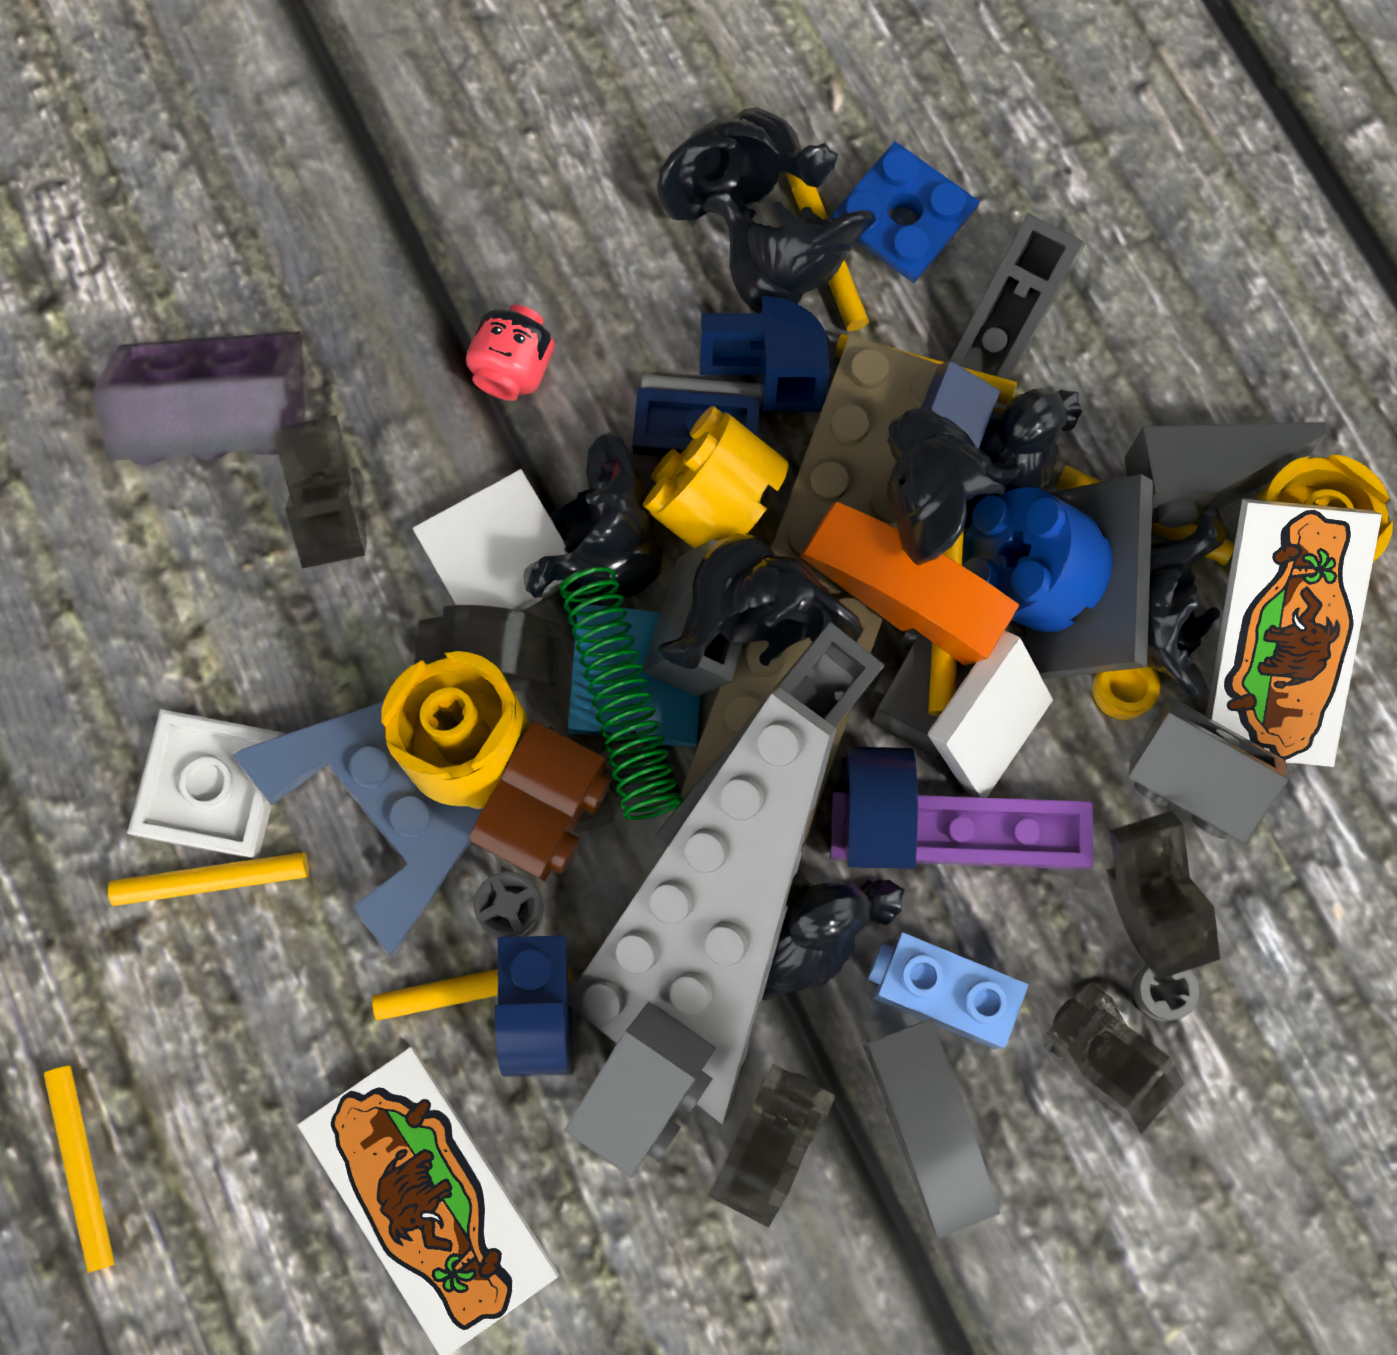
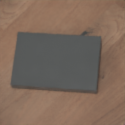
(1116, 629)

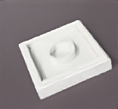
(489, 542)
(991, 716)
(197, 790)

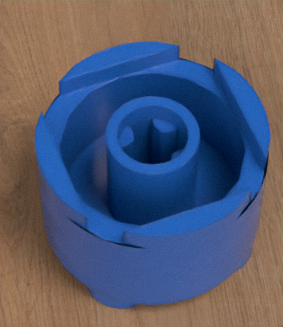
(1039, 556)

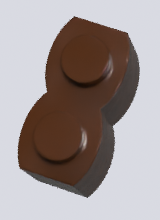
(540, 802)

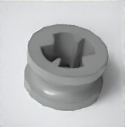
(1160, 1009)

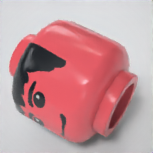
(510, 352)

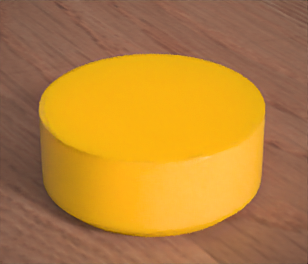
(1126, 692)

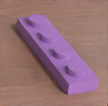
(992, 832)

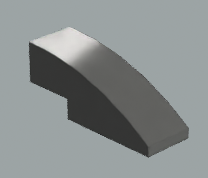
(932, 1127)

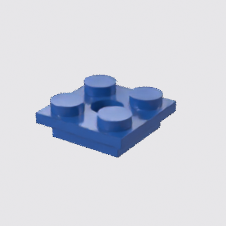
(910, 183)

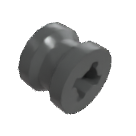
(503, 896)

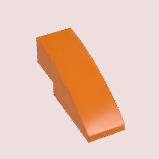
(934, 598)

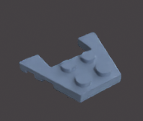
(419, 829)

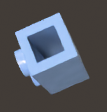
(947, 989)

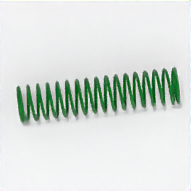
(624, 695)

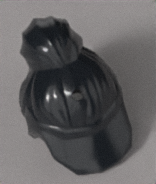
(739, 157)
(785, 258)
(1029, 433)
(934, 480)
(606, 529)
(754, 598)
(1172, 601)
(822, 930)

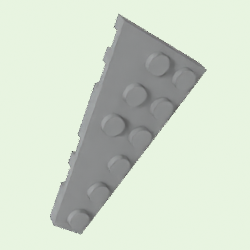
(717, 899)

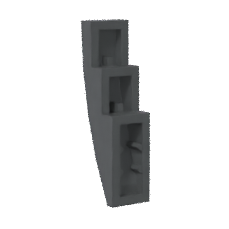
(824, 679)

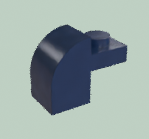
(779, 344)
(880, 807)
(533, 1007)

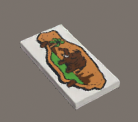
(1292, 626)
(428, 1202)

